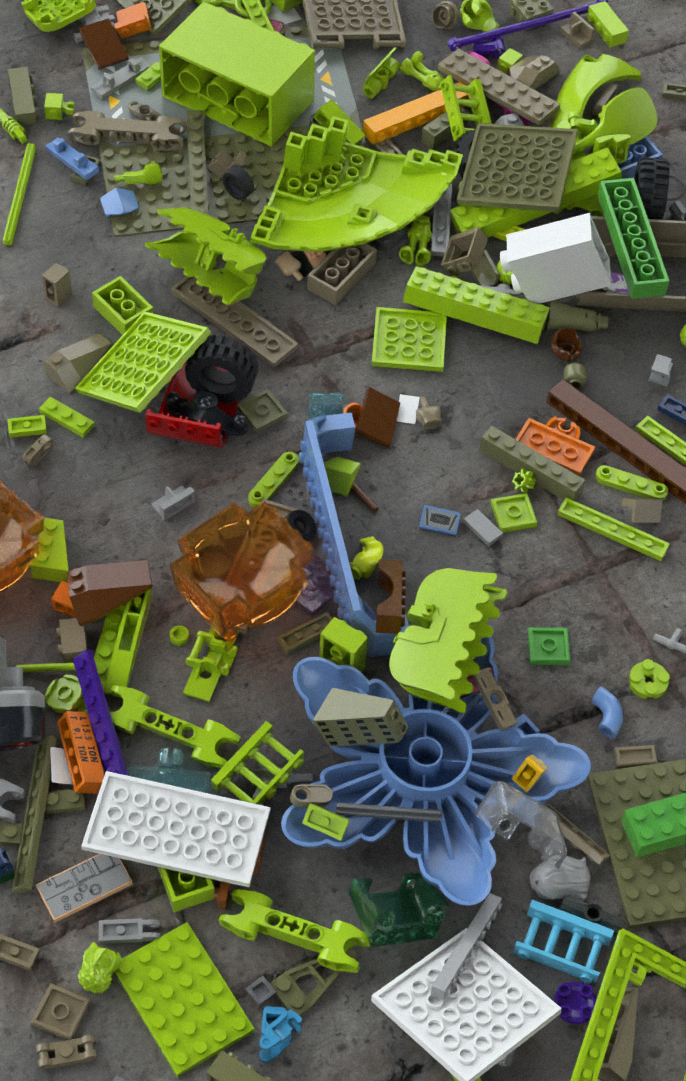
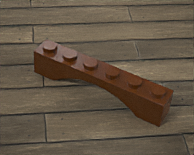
(391, 611)

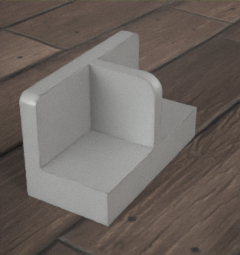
(174, 501)

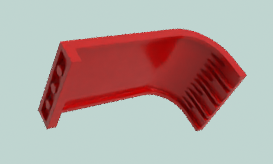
(168, 426)

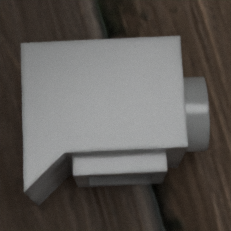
(661, 370)

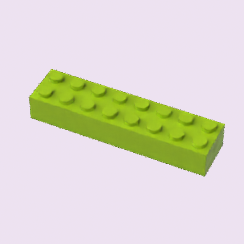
(476, 304)

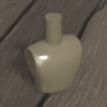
(428, 415)

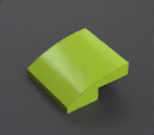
(617, 145)

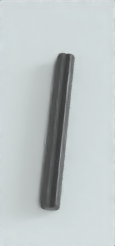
(388, 812)

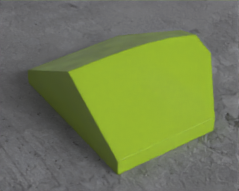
(341, 474)

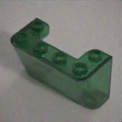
(401, 915)

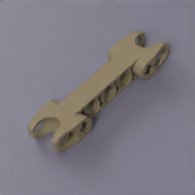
(157, 133)

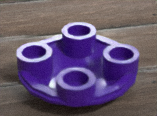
(576, 1002)

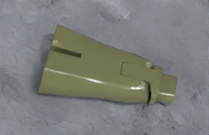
(571, 317)

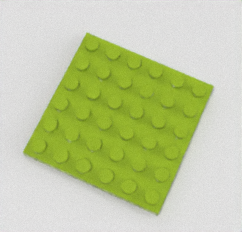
(143, 361)

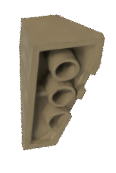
(75, 361)
(620, 1046)

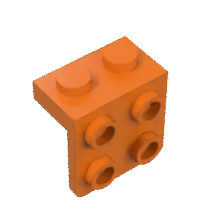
(132, 20)

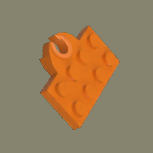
(557, 444)

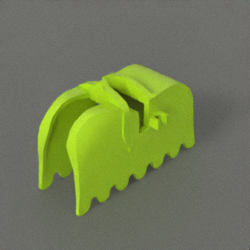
(202, 244)
(446, 636)

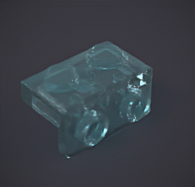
(325, 404)

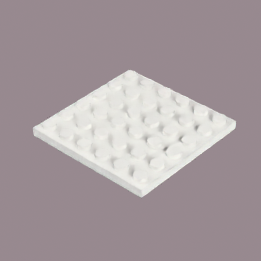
(479, 1021)

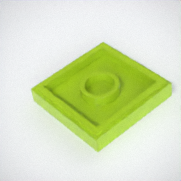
(514, 513)

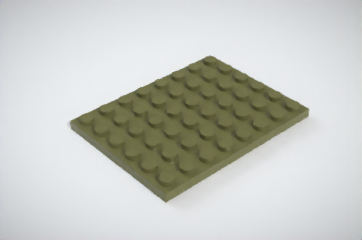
(653, 884)

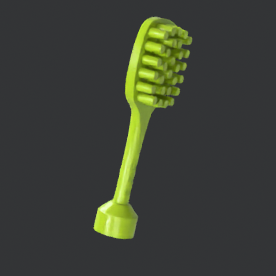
(628, 114)

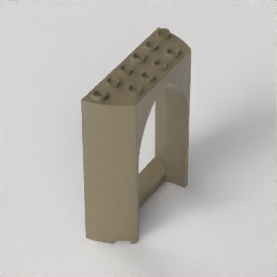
(671, 242)

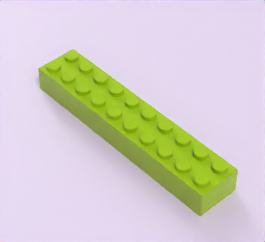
(581, 183)

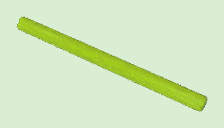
(19, 194)

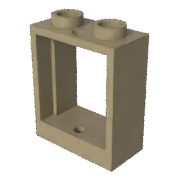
(474, 242)

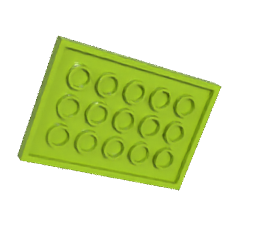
(183, 999)

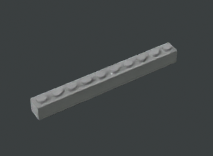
(466, 946)

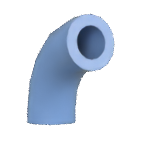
(611, 711)

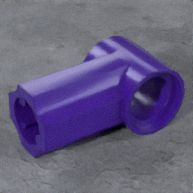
(494, 47)

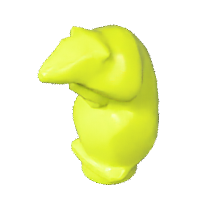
(368, 559)

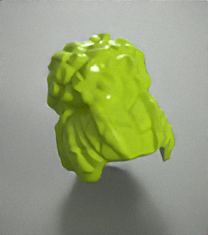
(98, 968)

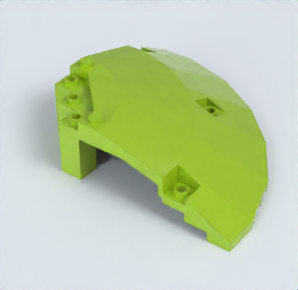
(334, 183)

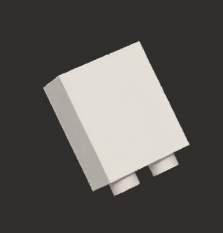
(557, 260)

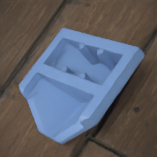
(119, 202)

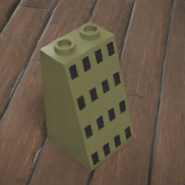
(359, 719)

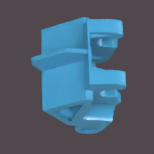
(276, 1031)

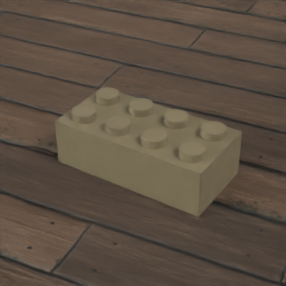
(341, 271)

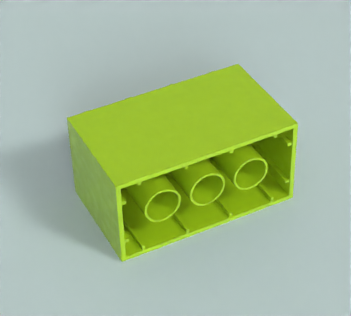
(238, 65)

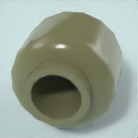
(575, 375)

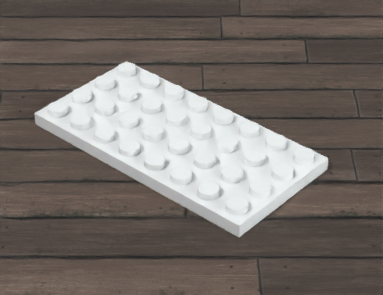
(176, 829)

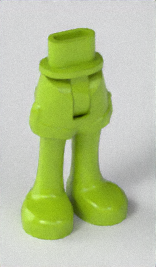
(415, 67)
(420, 233)

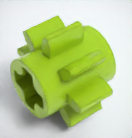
(524, 480)

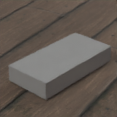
(483, 527)

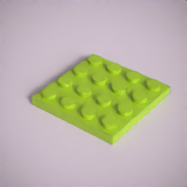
(409, 339)

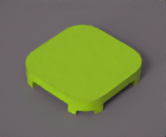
(55, 14)

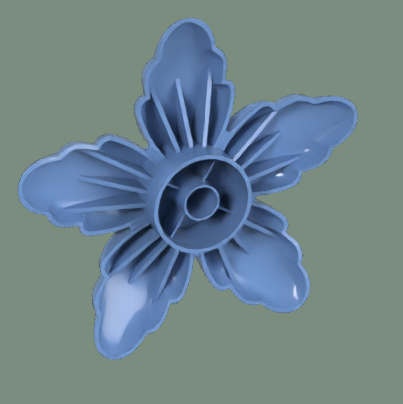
(434, 767)

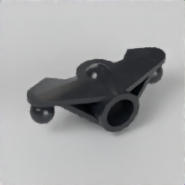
(205, 408)

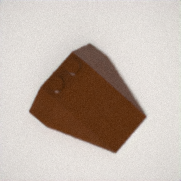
(105, 587)

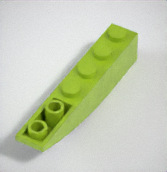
(128, 641)

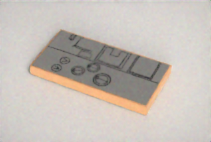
(83, 885)

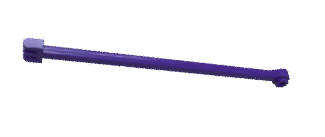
(455, 43)

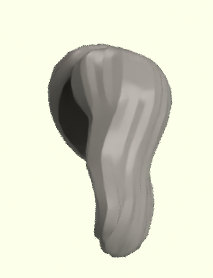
(555, 883)

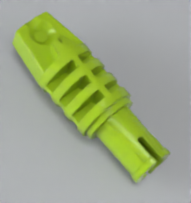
(12, 127)

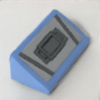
(440, 520)

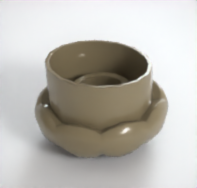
(445, 15)

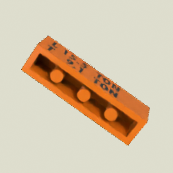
(81, 752)

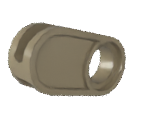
(38, 450)
(315, 793)

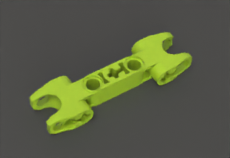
(204, 741)
(259, 916)

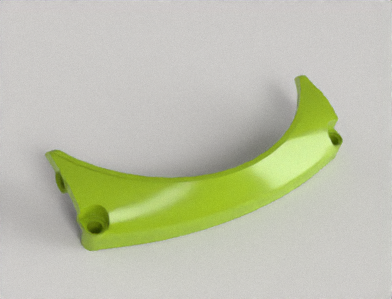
(580, 84)

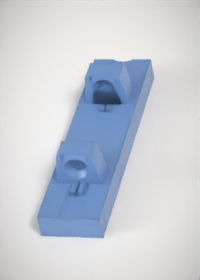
(72, 158)

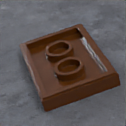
(103, 44)
(378, 417)

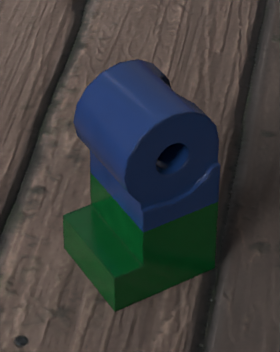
(6, 868)

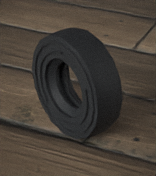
(307, 521)

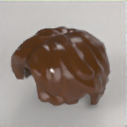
(566, 344)

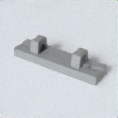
(120, 78)

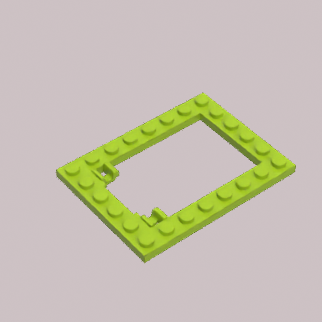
(627, 953)

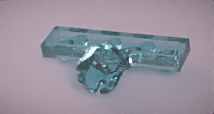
(170, 772)

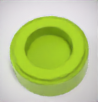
(179, 635)

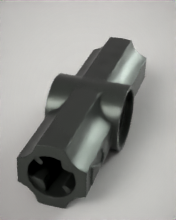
(582, 910)

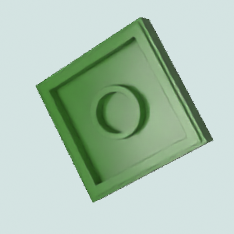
(548, 646)

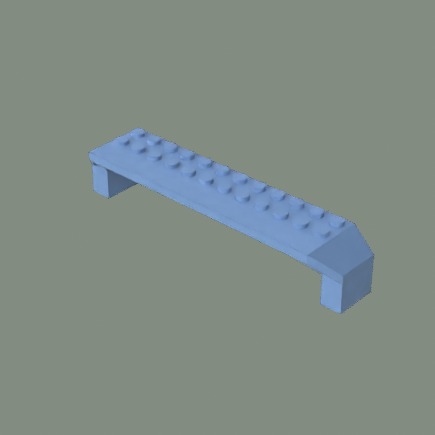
(320, 437)

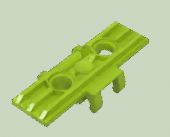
(217, 663)

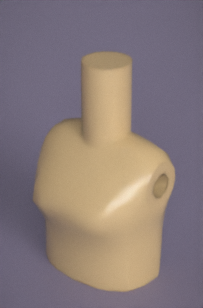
(289, 265)

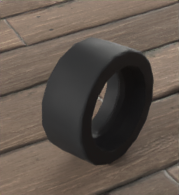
(243, 178)

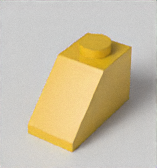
(529, 773)

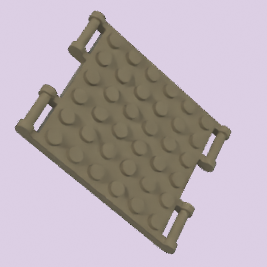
(353, 21)

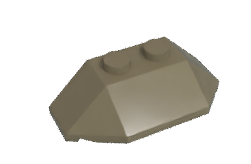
(534, 70)

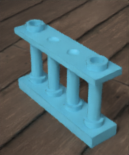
(578, 927)

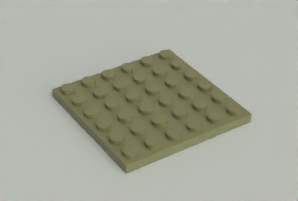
(517, 167)

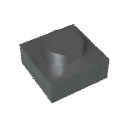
(260, 991)

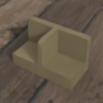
(578, 31)
(644, 509)

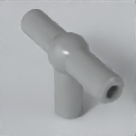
(673, 642)

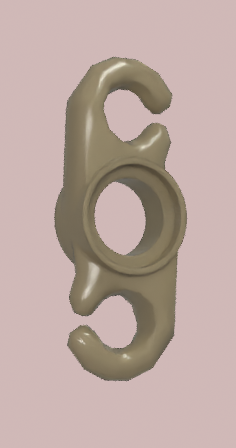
(137, 111)

